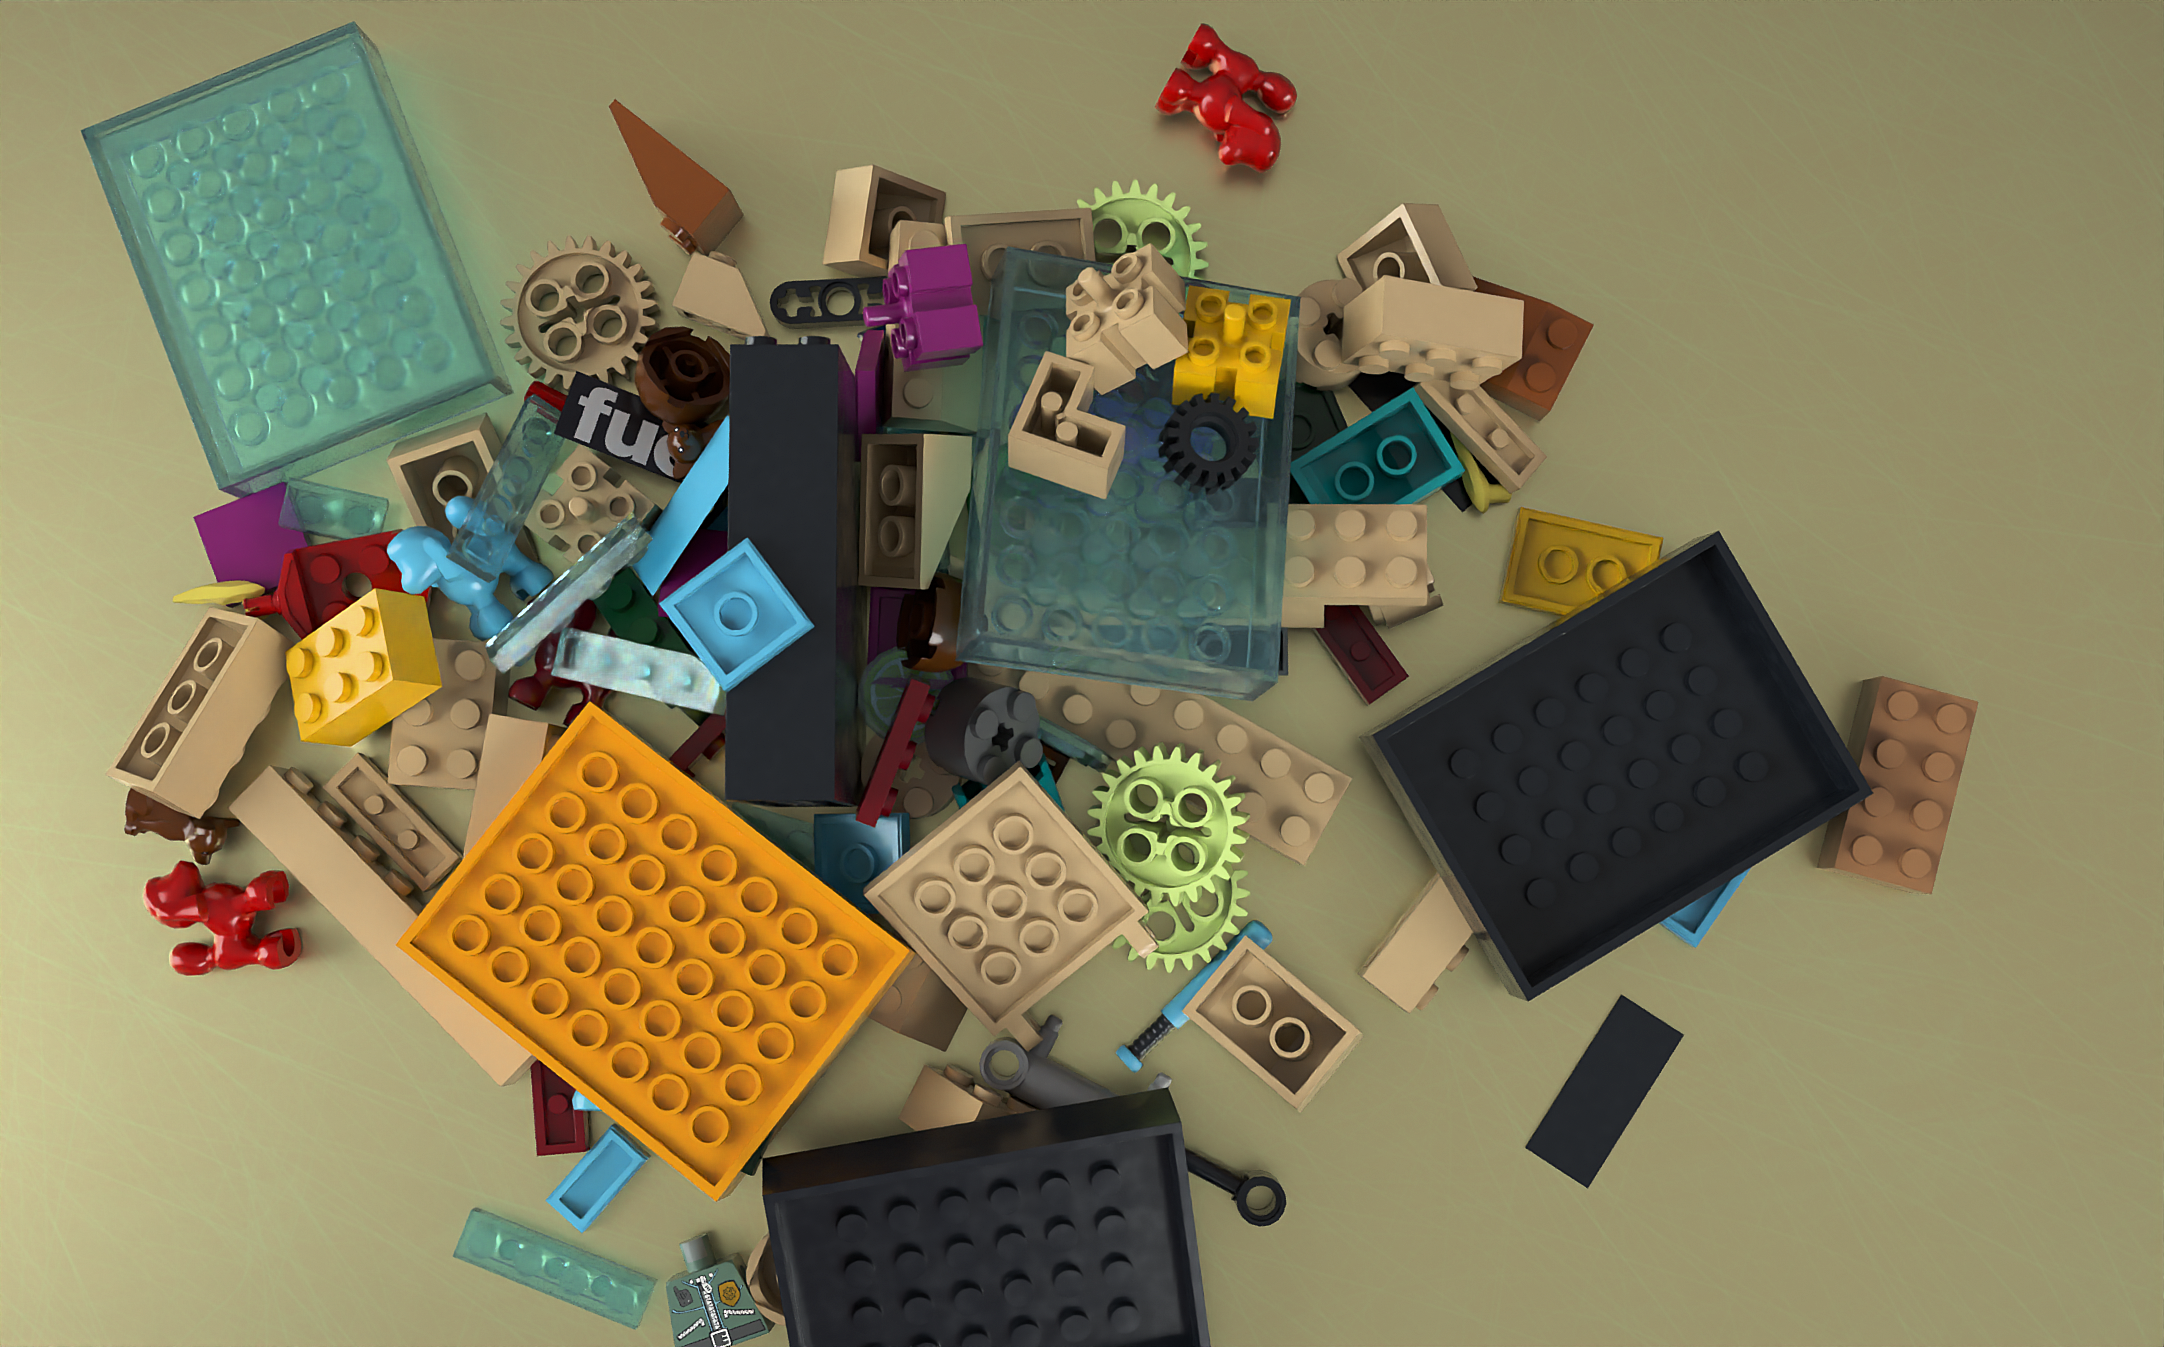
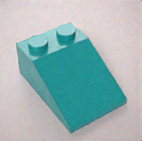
(1380, 459)

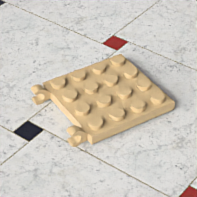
(1008, 902)

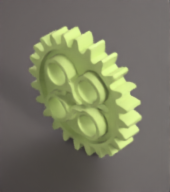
(1136, 211)
(1172, 779)
(1206, 929)

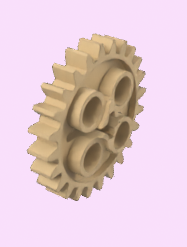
(565, 274)

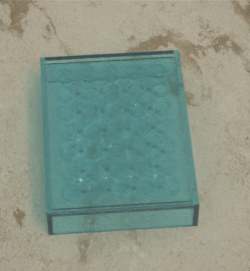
(296, 262)
(1153, 577)

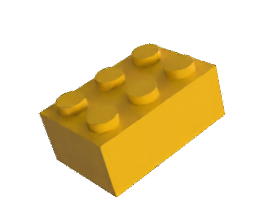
(363, 668)

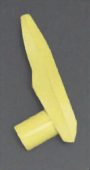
(1476, 483)
(222, 593)

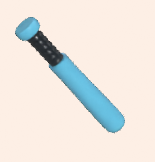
(1172, 1014)

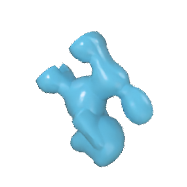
(423, 563)

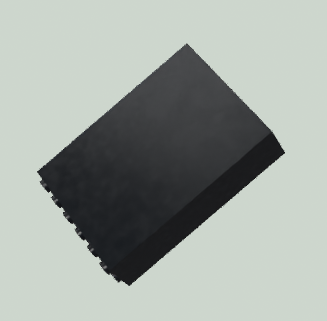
(797, 498)

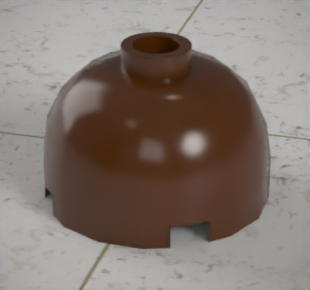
(682, 376)
(931, 623)

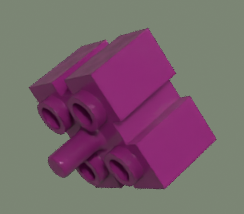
(933, 308)

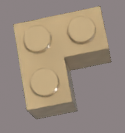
(1058, 436)
(949, 1099)

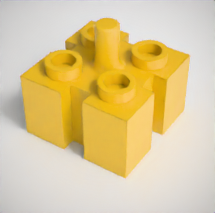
(1232, 350)

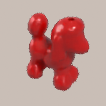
(1218, 103)
(229, 913)

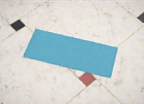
(686, 510)

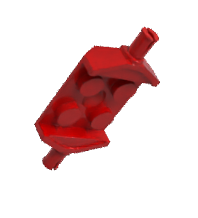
(315, 577)

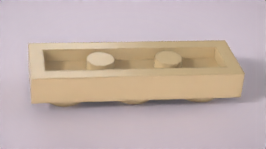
(1484, 431)
(393, 822)

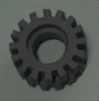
(1227, 424)

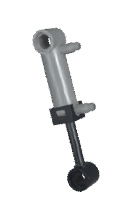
(1050, 1085)

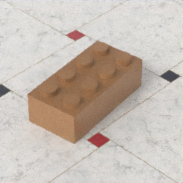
(1912, 756)

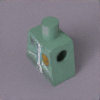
(712, 1299)

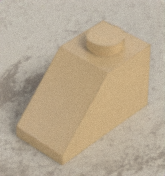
(718, 297)

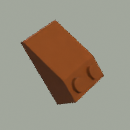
(693, 203)
(1548, 353)

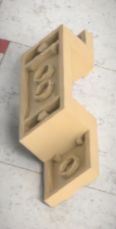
(1352, 558)

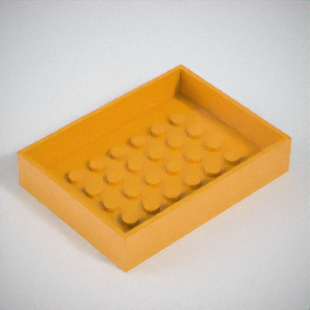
(656, 950)

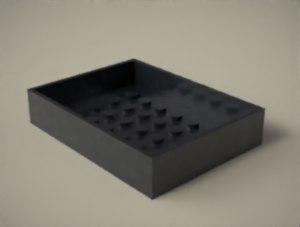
(1616, 766)
(994, 1233)

